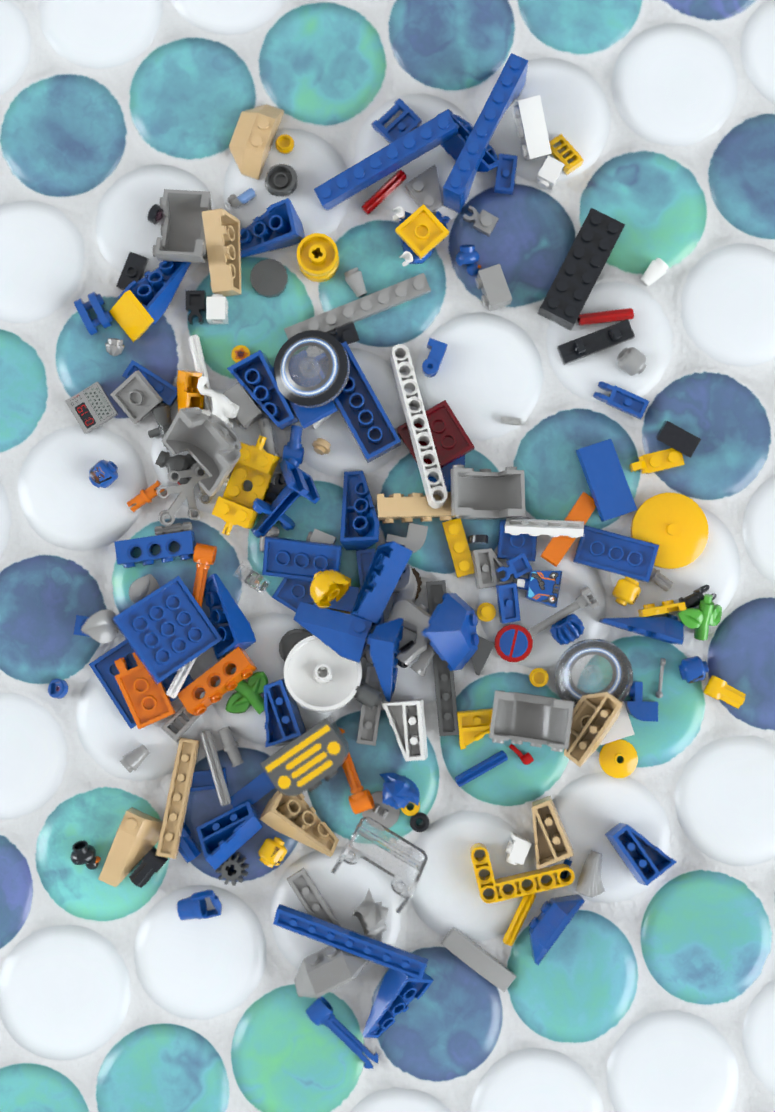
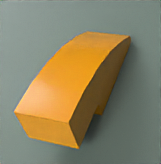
(187, 391)

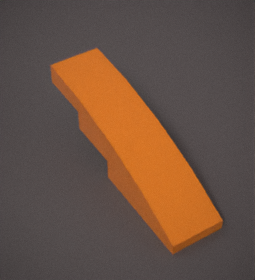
(559, 545)

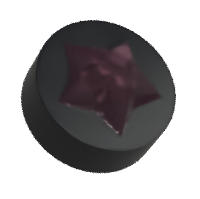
(155, 214)

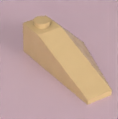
(132, 842)

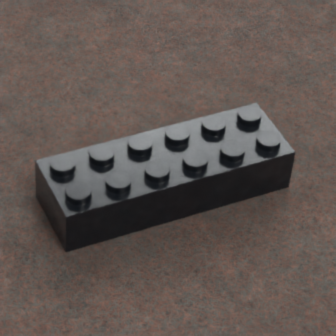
(581, 269)

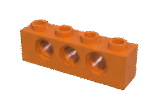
(207, 681)

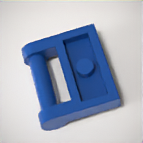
(400, 126)

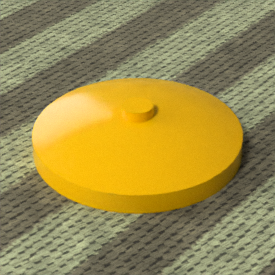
(674, 525)

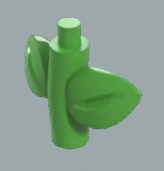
(702, 618)
(248, 694)

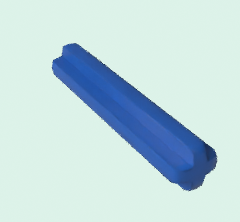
(481, 768)

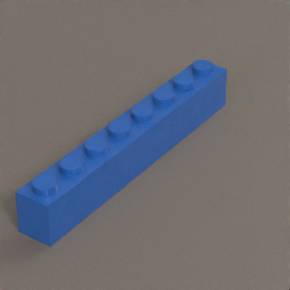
(386, 160)

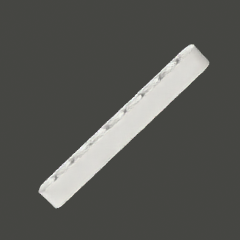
(418, 434)

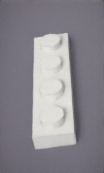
(544, 527)

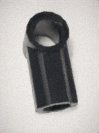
(149, 865)

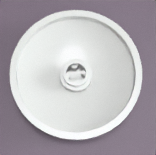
(319, 676)

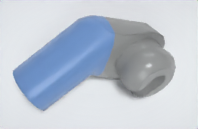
(241, 199)

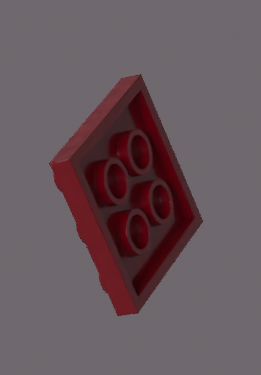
(447, 434)

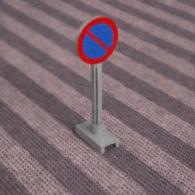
(516, 642)

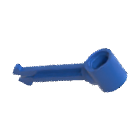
(321, 1013)

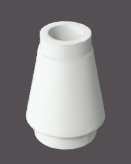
(655, 270)

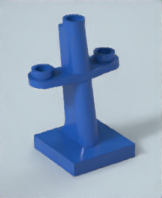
(297, 485)

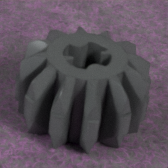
(234, 876)

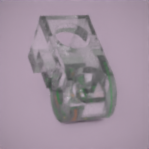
(252, 578)

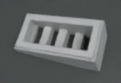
(166, 727)

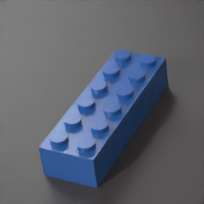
(365, 414)

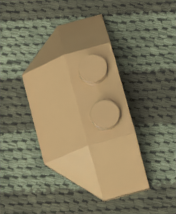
(254, 138)
(590, 724)

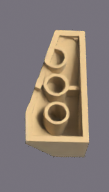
(298, 821)

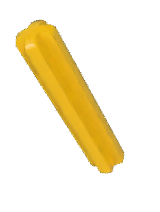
(518, 919)

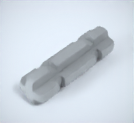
(174, 528)

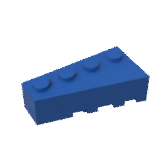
(258, 379)

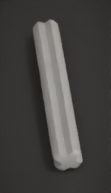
(215, 768)

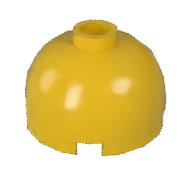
(328, 586)

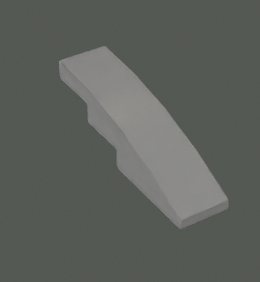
(478, 959)

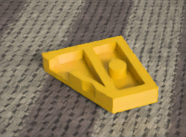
(666, 607)
(473, 725)

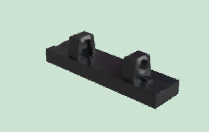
(595, 342)

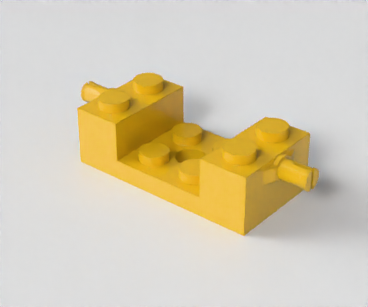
(236, 503)

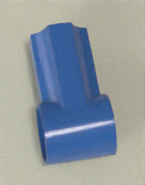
(187, 845)

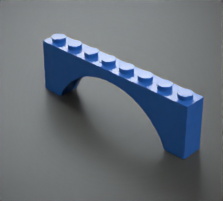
(505, 91)

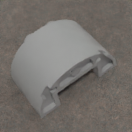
(183, 226)
(208, 442)
(487, 493)
(531, 720)

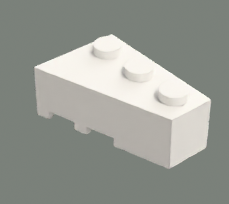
(531, 127)

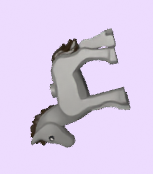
(414, 618)

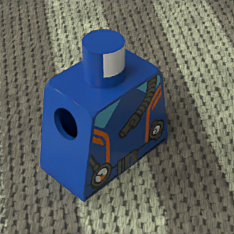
(541, 587)

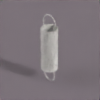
(511, 421)

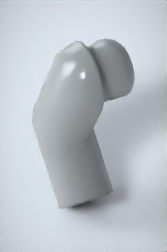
(273, 532)

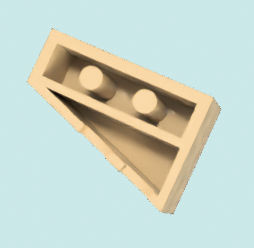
(549, 834)

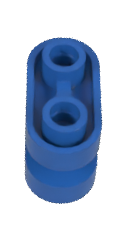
(95, 302)

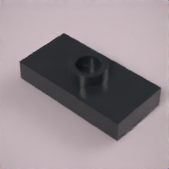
(132, 270)

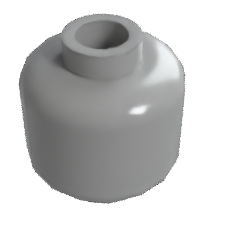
(631, 361)

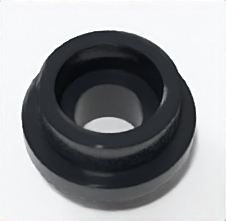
(419, 828)

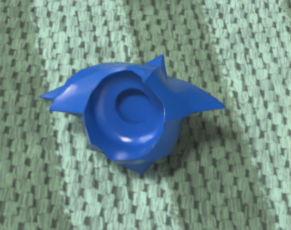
(399, 790)

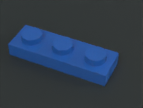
(163, 388)

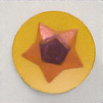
(239, 353)

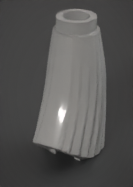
(590, 877)

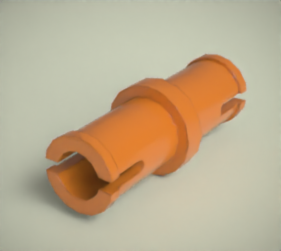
(145, 496)

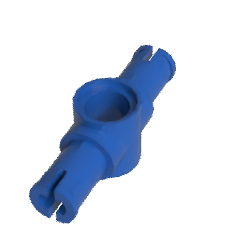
(293, 450)

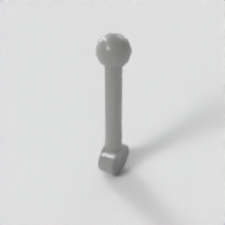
(659, 694)

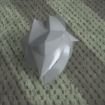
(372, 917)

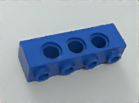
(125, 549)

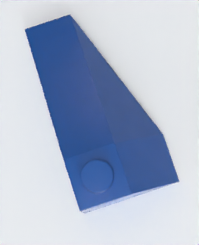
(158, 287)
(226, 619)
(383, 650)
(393, 998)

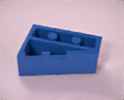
(228, 833)
(639, 855)

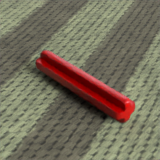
(384, 192)
(606, 316)

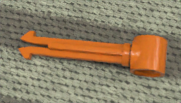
(204, 556)
(361, 799)

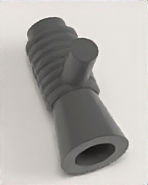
(163, 418)

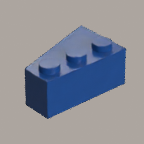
(281, 714)

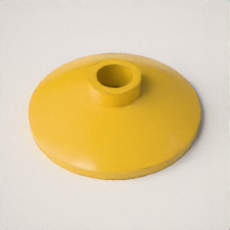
(608, 758)

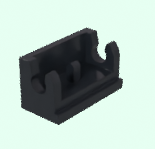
(678, 438)

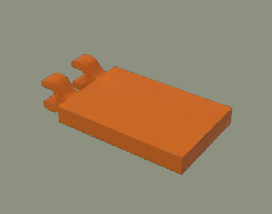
(143, 696)

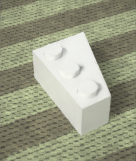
(409, 726)

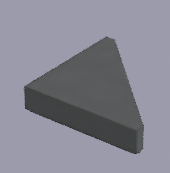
(482, 654)

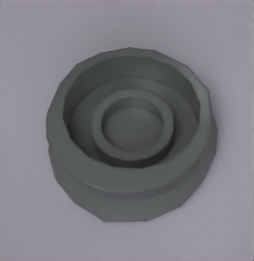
(281, 180)

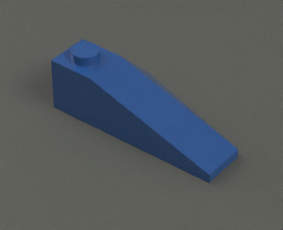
(273, 230)
(359, 516)
(660, 628)
(338, 630)

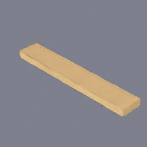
(177, 798)

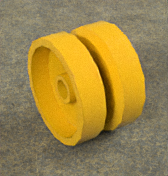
(325, 249)

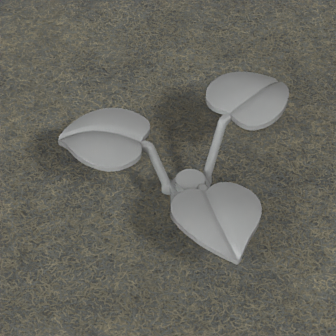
(101, 626)

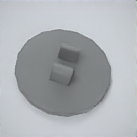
(382, 812)

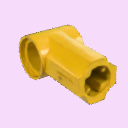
(722, 691)

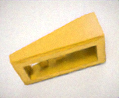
(573, 154)

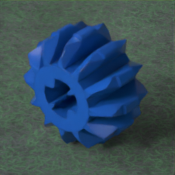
(567, 629)

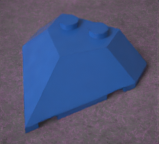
(453, 631)

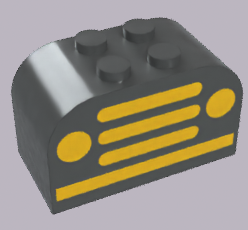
(308, 759)

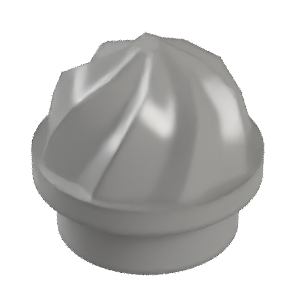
(114, 346)

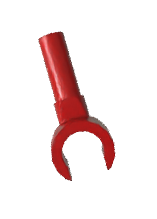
(526, 758)

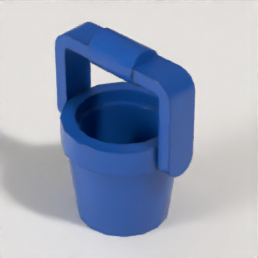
(196, 906)

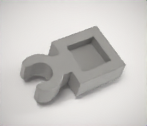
(483, 222)

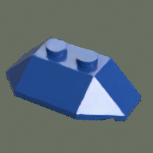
(455, 144)
(551, 922)

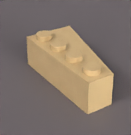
(223, 251)
(411, 507)

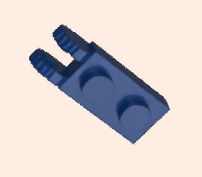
(622, 400)

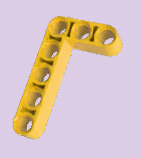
(517, 879)

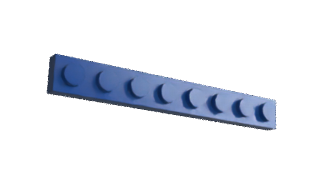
(350, 941)

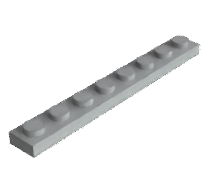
(364, 306)

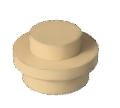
(321, 446)

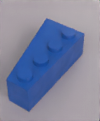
(381, 581)

